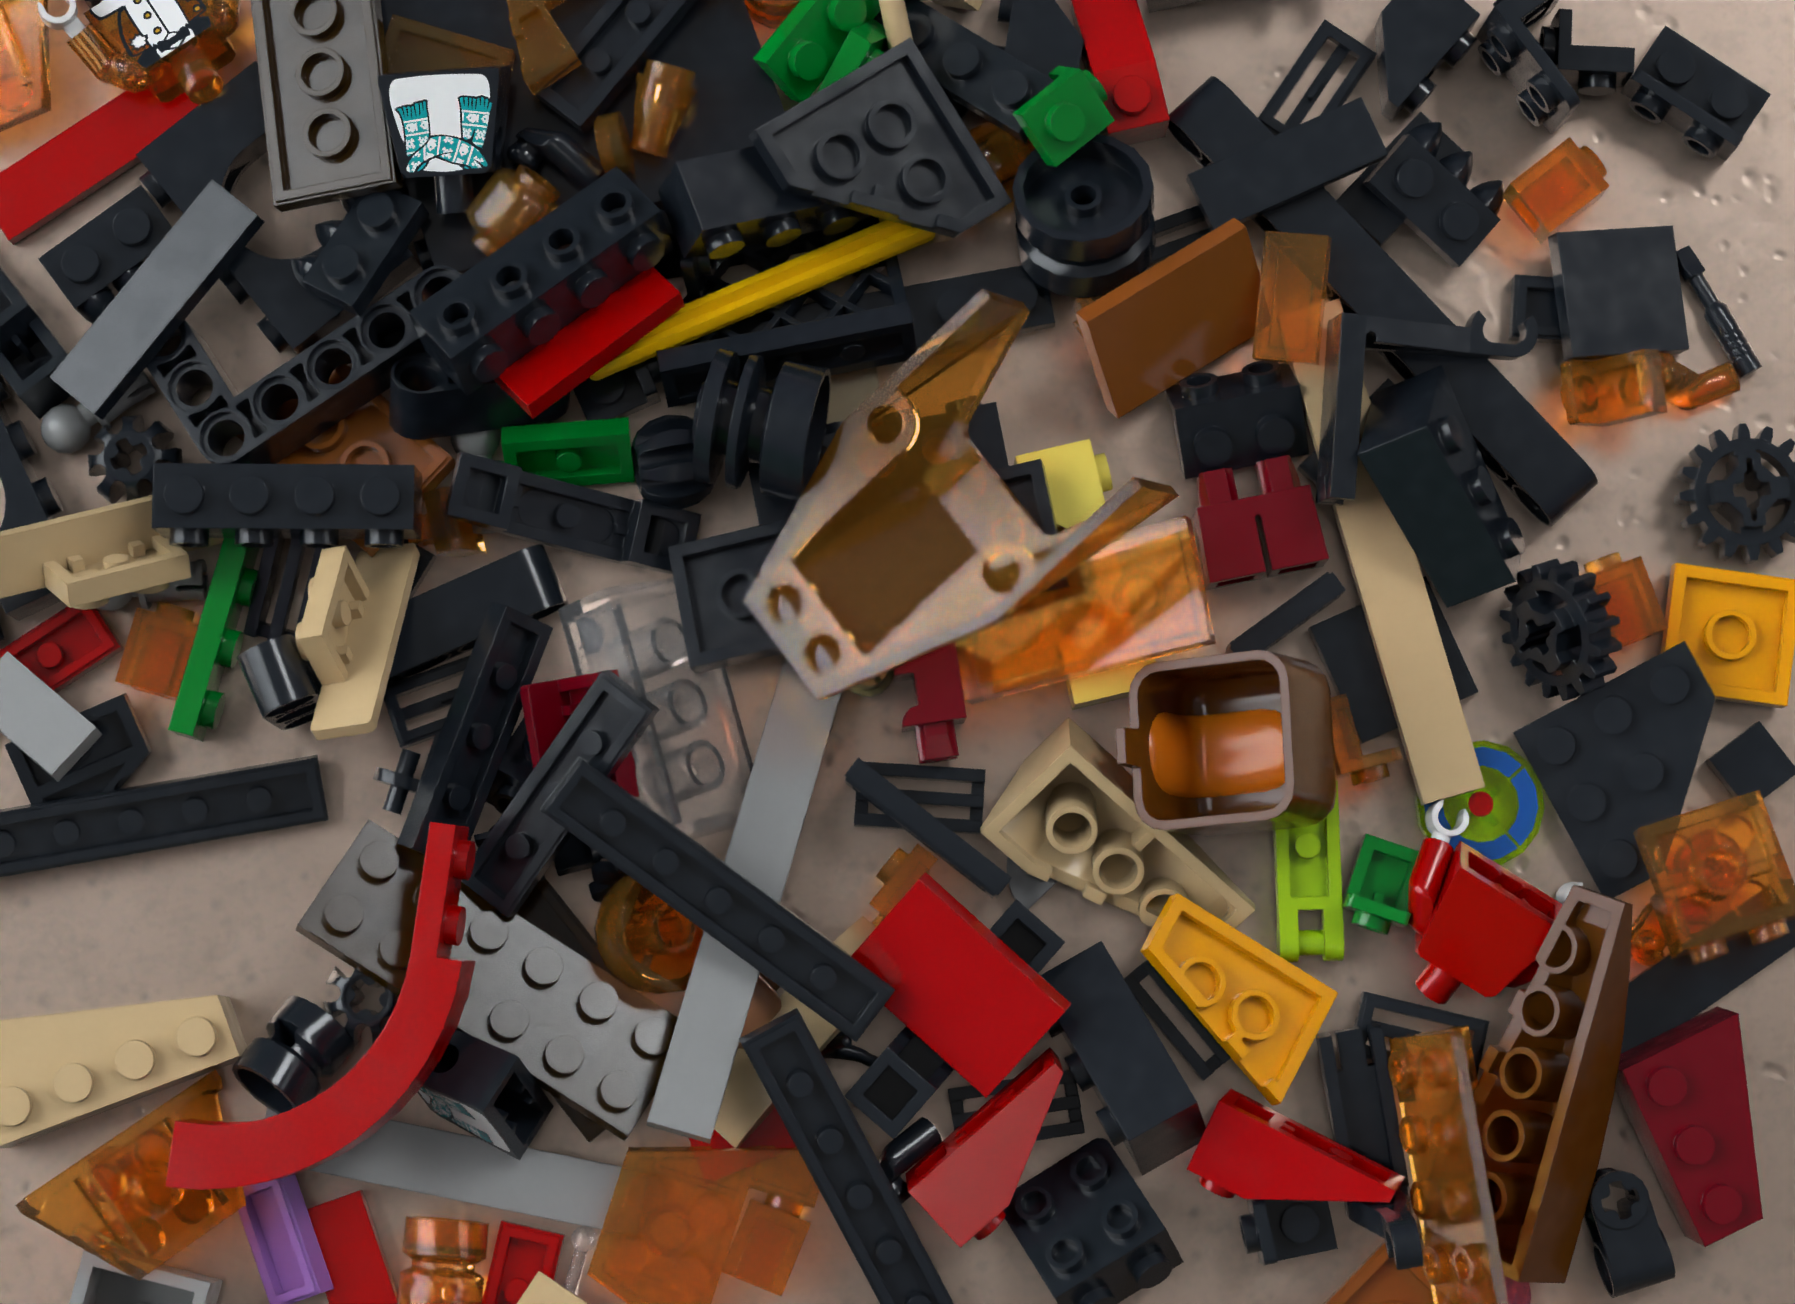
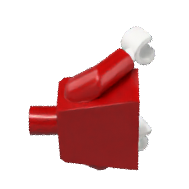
(1474, 916)

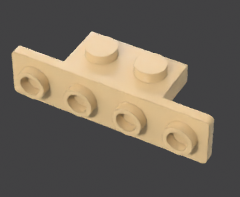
(93, 556)
(354, 633)

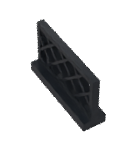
(842, 341)

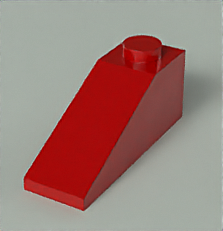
(1123, 62)
(1272, 1157)
(979, 1164)

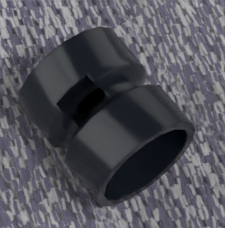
(299, 1050)

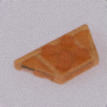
(118, 1196)

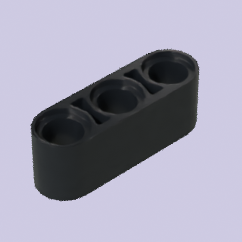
(431, 405)

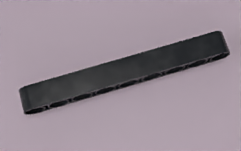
(1505, 426)

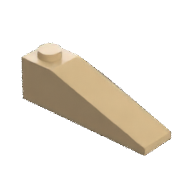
(1077, 822)

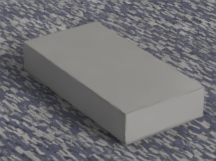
(41, 720)

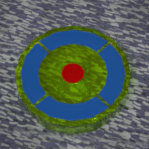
(1503, 813)

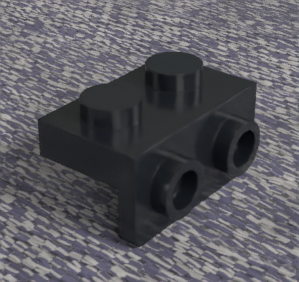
(1237, 418)

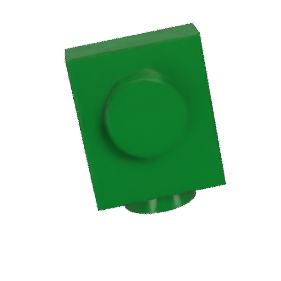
(1065, 114)
(1380, 885)

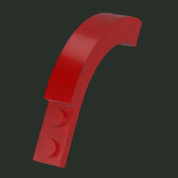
(385, 1078)

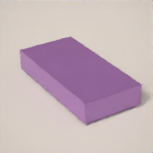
(284, 1241)

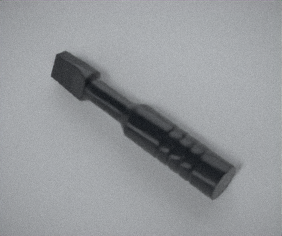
(1718, 315)

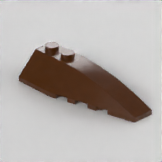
(1554, 1086)

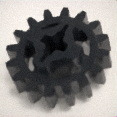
(1746, 467)
(1560, 629)

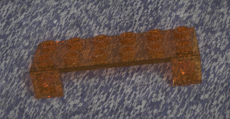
(1447, 1165)

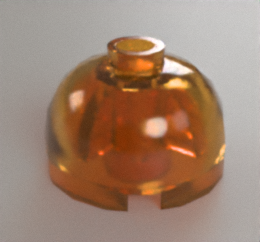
(645, 939)

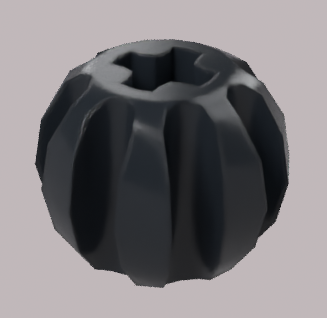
(115, 459)
(665, 463)
(351, 997)

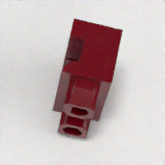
(1229, 530)
(938, 703)

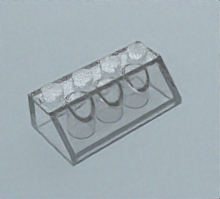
(694, 749)

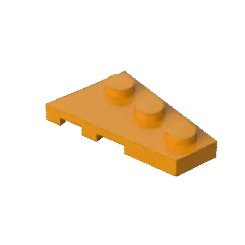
(1240, 992)

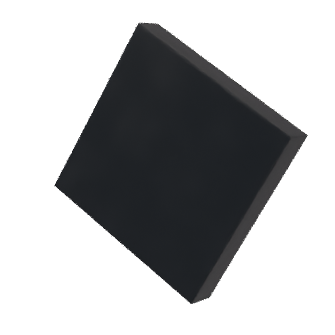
(1618, 292)
(1355, 670)

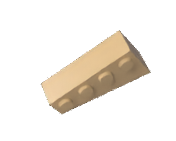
(101, 1058)

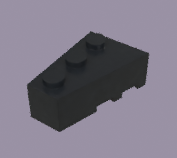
(1440, 488)
(1123, 1061)

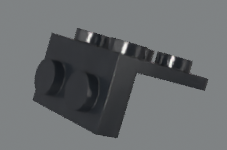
(1513, 51)
(1091, 1229)

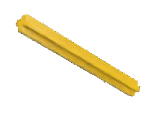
(771, 289)

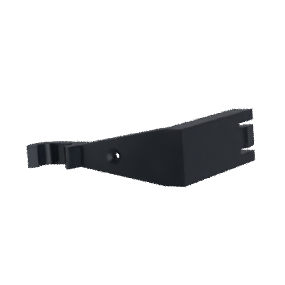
(1343, 379)
(1367, 1122)

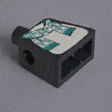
(448, 127)
(487, 1094)

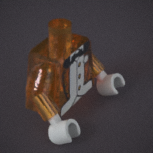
(154, 44)

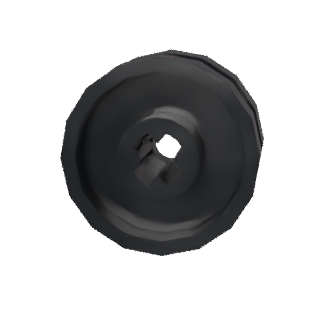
(1086, 220)

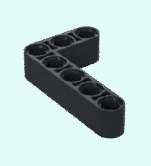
(301, 378)
(433, 631)

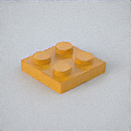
(1736, 629)

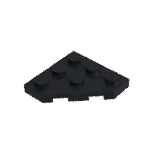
(884, 148)
(1622, 760)

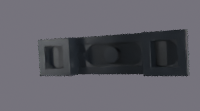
(566, 514)

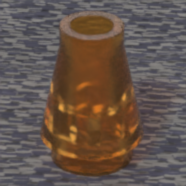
(661, 104)

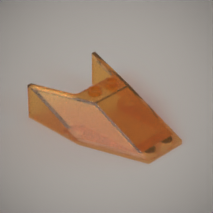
(911, 527)

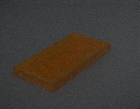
(1121, 609)

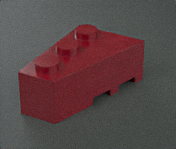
(1695, 1122)

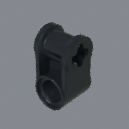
(1629, 1242)

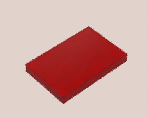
(590, 342)
(960, 985)

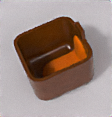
(1230, 744)

